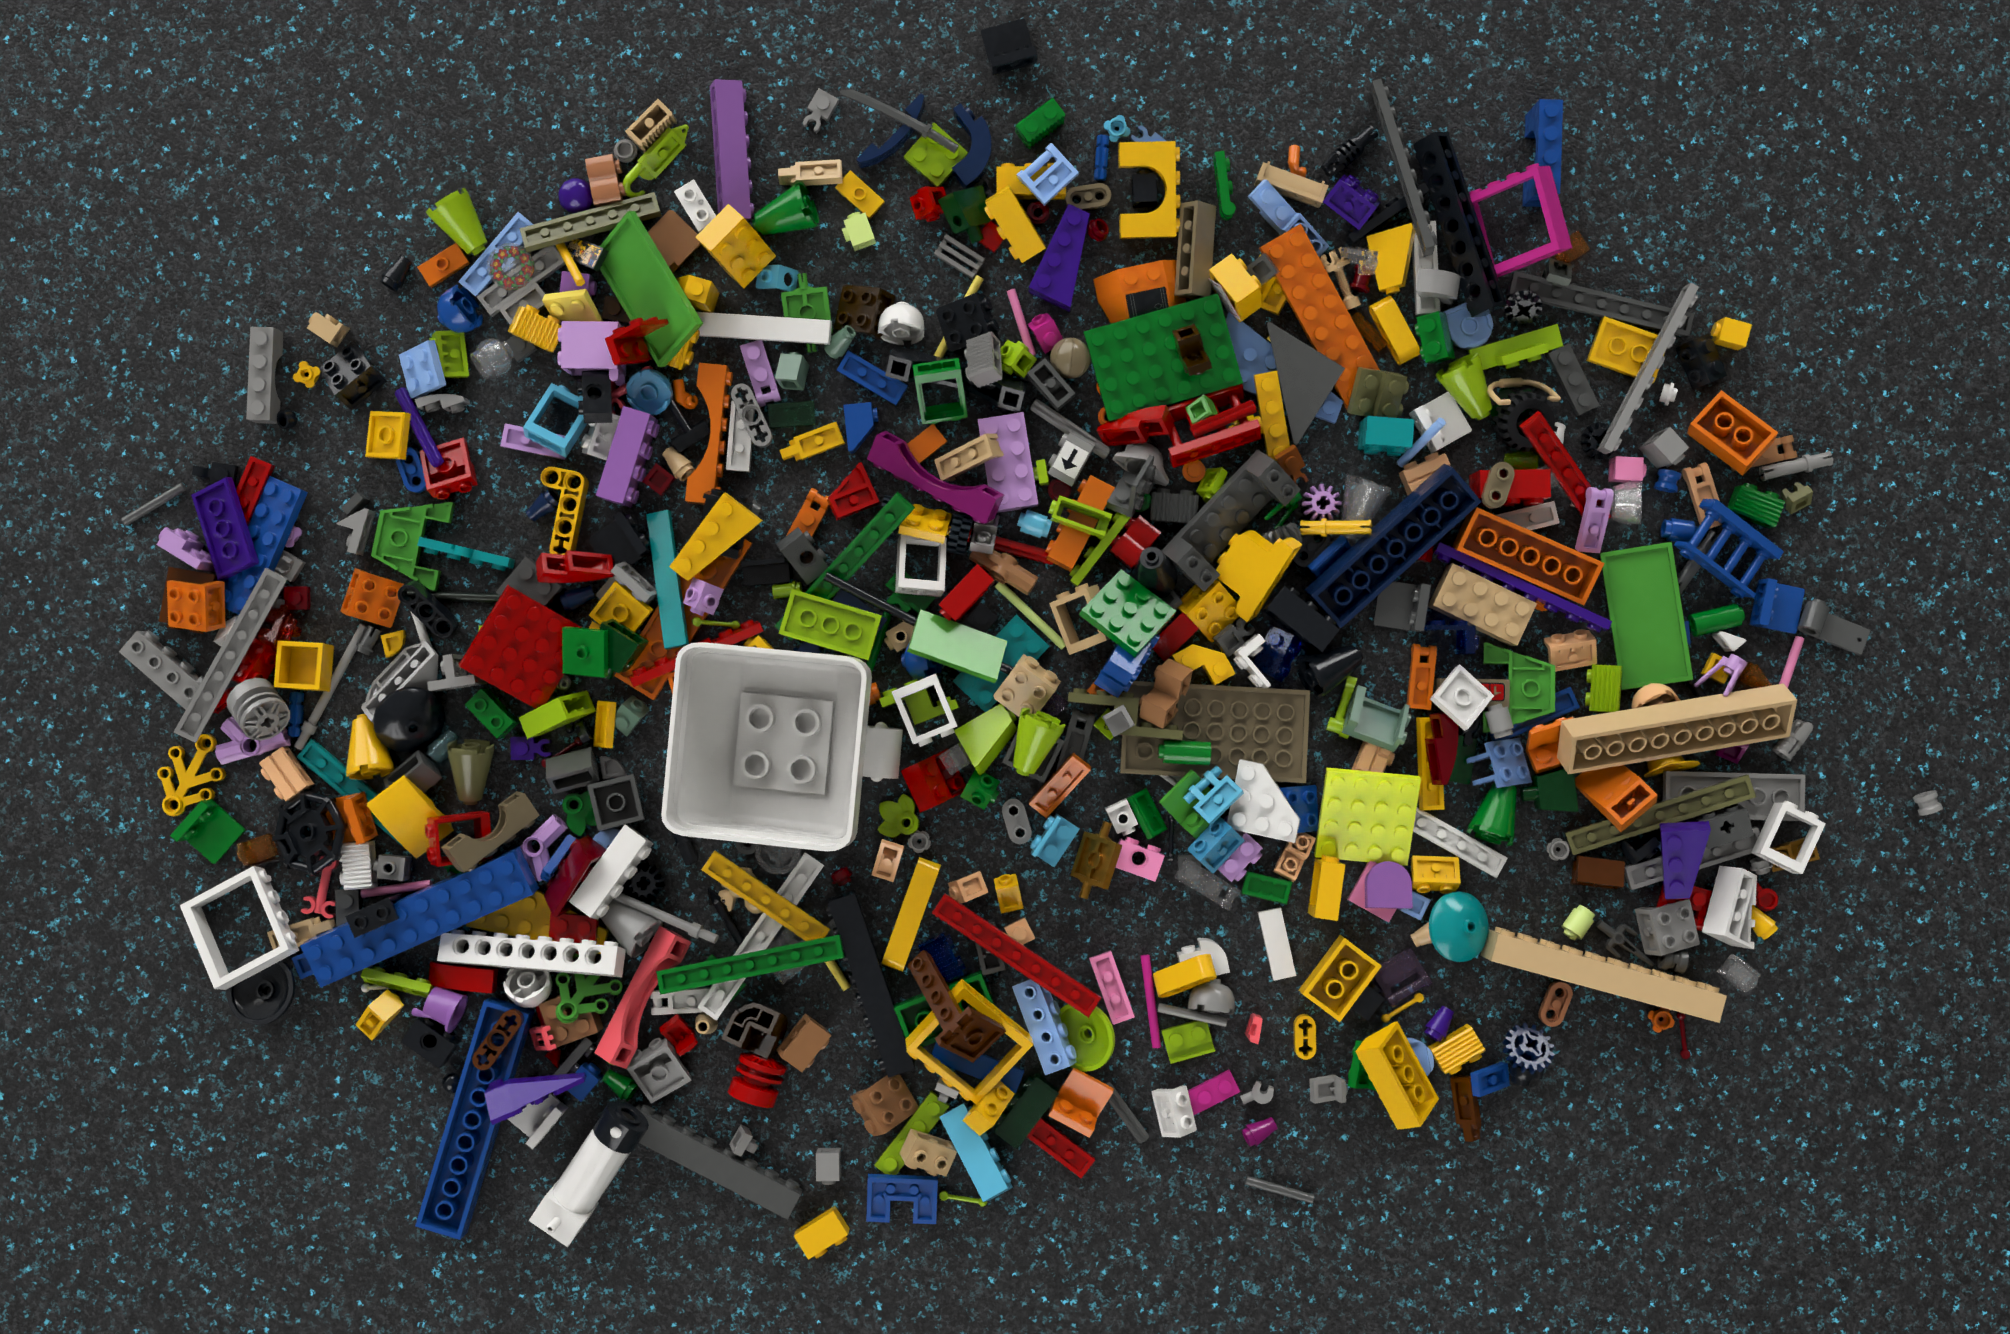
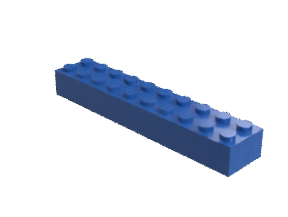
(423, 917)
(468, 1131)

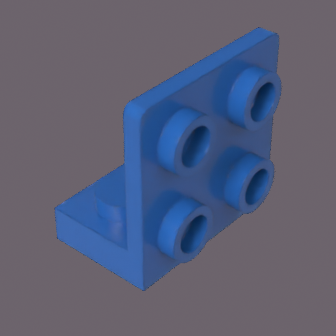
(1777, 606)
(1304, 802)

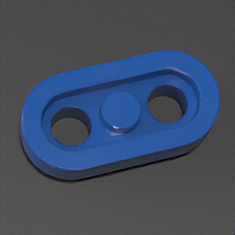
(411, 471)

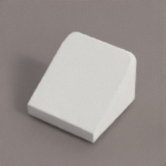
(1728, 641)

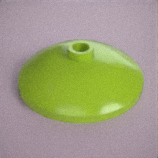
(1090, 1050)

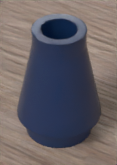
(543, 505)
(576, 597)

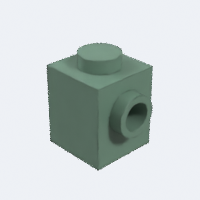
(792, 371)

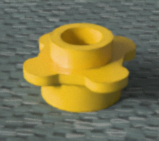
(311, 379)

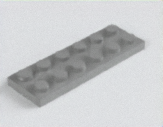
(1767, 787)

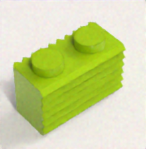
(1605, 688)

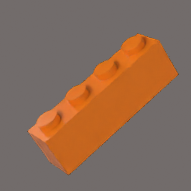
(1070, 541)

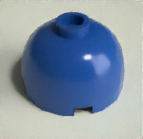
(458, 311)
(918, 666)

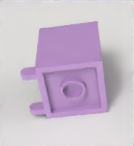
(586, 349)

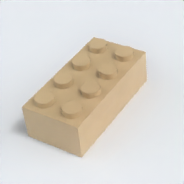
(1482, 603)

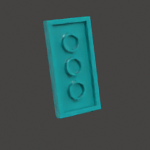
(1020, 641)

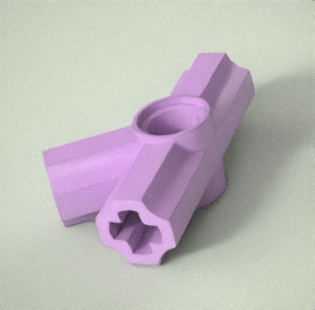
(240, 748)
(545, 835)

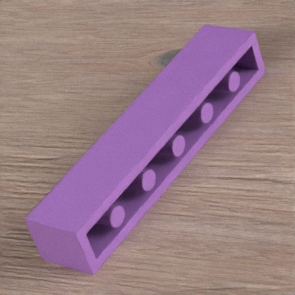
(731, 146)

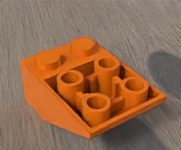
(1617, 794)

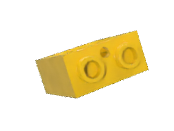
(1326, 888)

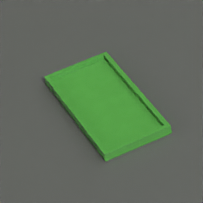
(648, 287)
(1646, 615)

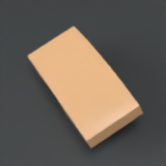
(1293, 856)

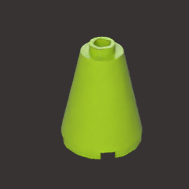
(460, 221)
(1467, 385)
(1034, 740)

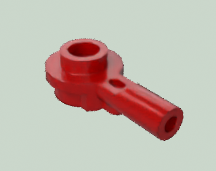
(1765, 898)

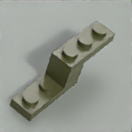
(1131, 705)

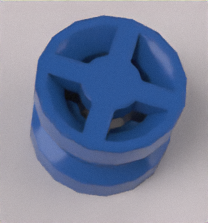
(1667, 480)

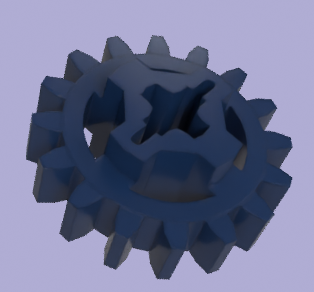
(1528, 1048)

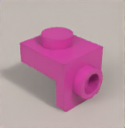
(1045, 331)

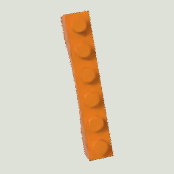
(713, 384)

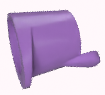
(444, 1007)

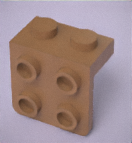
(674, 239)
(884, 1104)

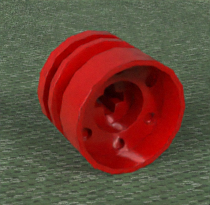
(756, 1083)

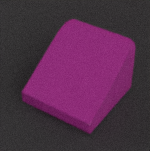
(1733, 753)

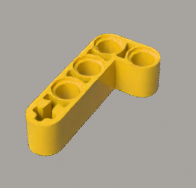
(563, 515)

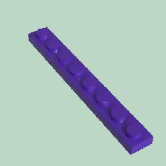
(1552, 602)

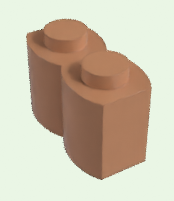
(604, 179)

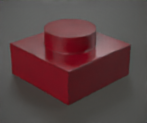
(659, 479)
(297, 597)

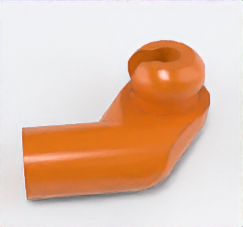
(1293, 161)
(682, 397)

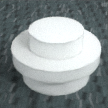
(1668, 393)

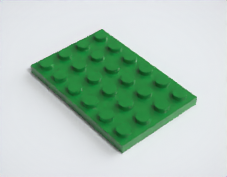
(1140, 362)

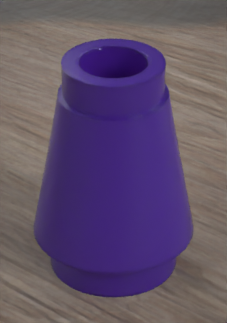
(1439, 1024)

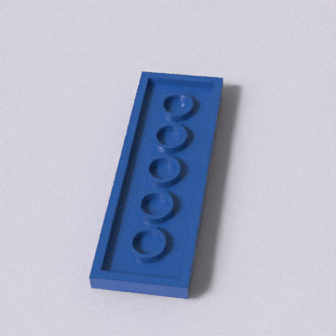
(269, 533)

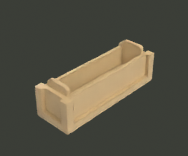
(1293, 185)
(968, 456)

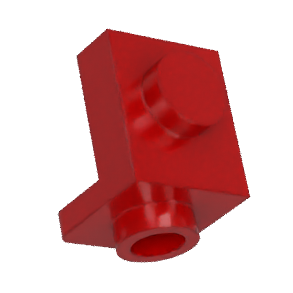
(679, 1034)

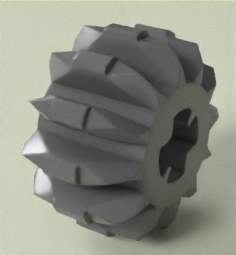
(1283, 532)

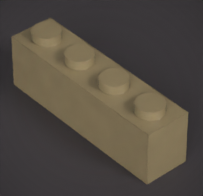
(1195, 250)

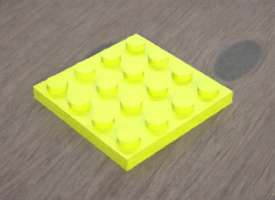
(1367, 816)

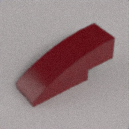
(1442, 748)

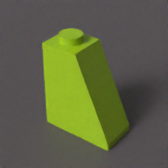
(556, 714)
(987, 736)

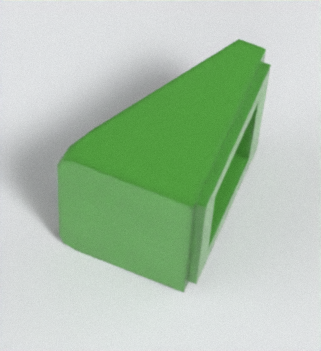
(1201, 409)

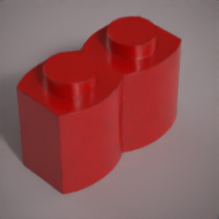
(1139, 536)

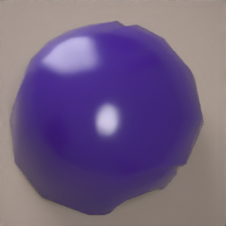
(575, 195)

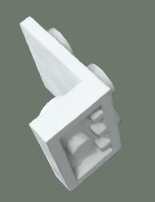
(1445, 408)
(1251, 648)
(539, 1119)

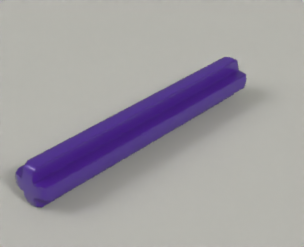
(419, 427)

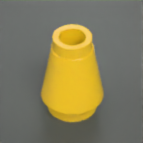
(1763, 924)

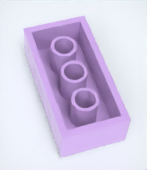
(1013, 471)

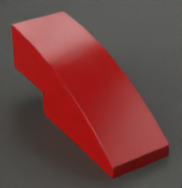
(1137, 426)
(573, 567)
(463, 977)

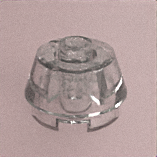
(1627, 503)
(777, 858)

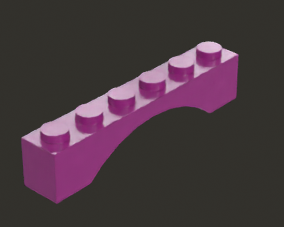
(894, 455)

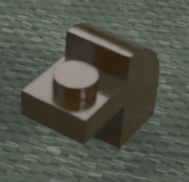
(1191, 350)

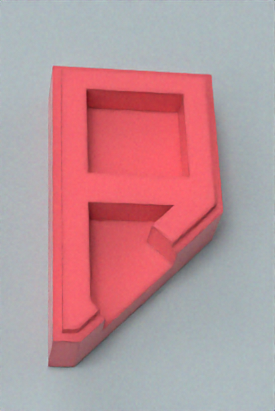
(1254, 1028)

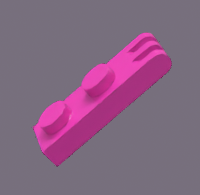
(1212, 1092)

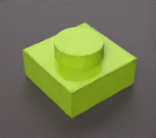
(1041, 472)

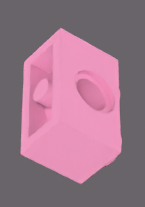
(1148, 868)

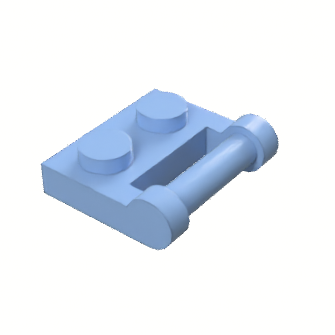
(1053, 179)

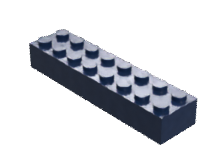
(1393, 545)

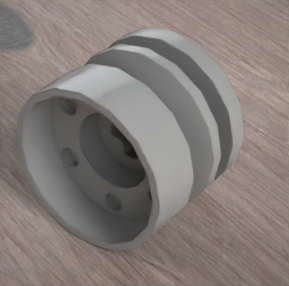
(258, 709)

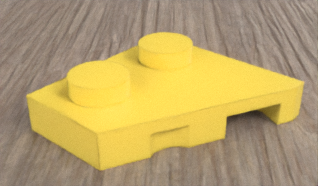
(572, 306)

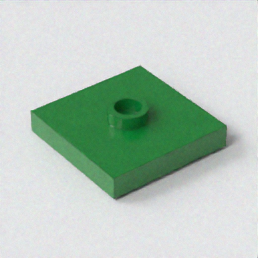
(585, 651)

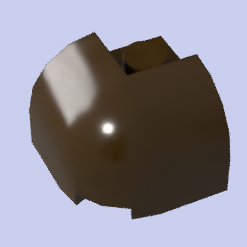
(756, 1029)

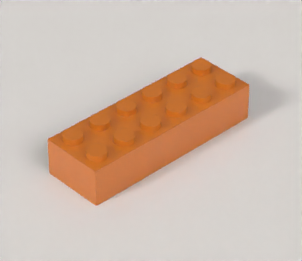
(1528, 555)

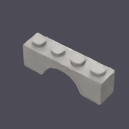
(264, 352)

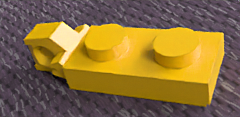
(813, 442)

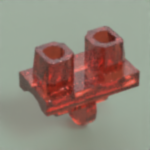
(283, 627)

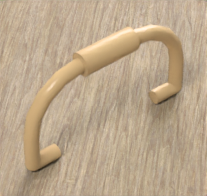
(1518, 382)

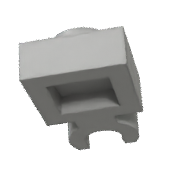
(822, 107)

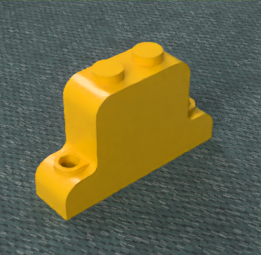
(1254, 569)

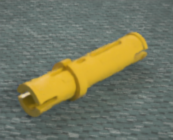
(1335, 527)

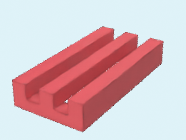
(546, 1046)

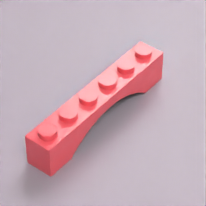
(621, 1035)

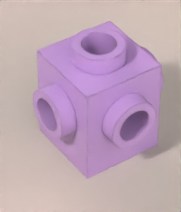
(702, 597)

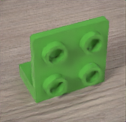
(1181, 810)

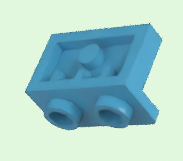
(1215, 845)

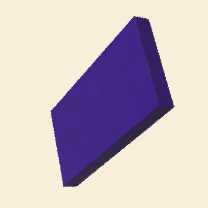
(225, 528)

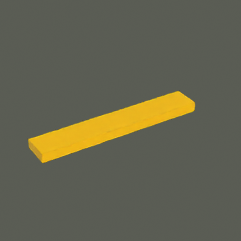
(764, 898)

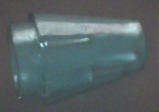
(438, 748)

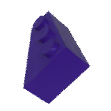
(1681, 856)

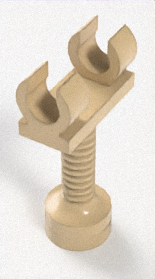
(1337, 265)

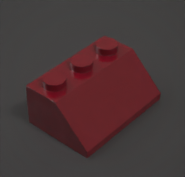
(572, 873)

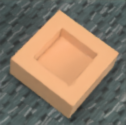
(1020, 931)

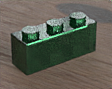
(1026, 1110)

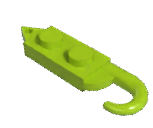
(657, 157)

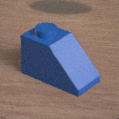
(859, 423)

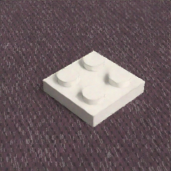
(1462, 697)

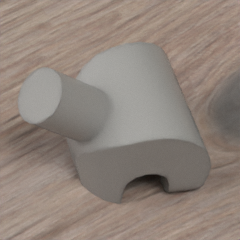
(1256, 1094)

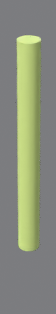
(1030, 614)

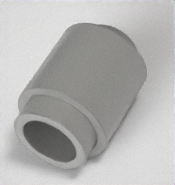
(1499, 721)

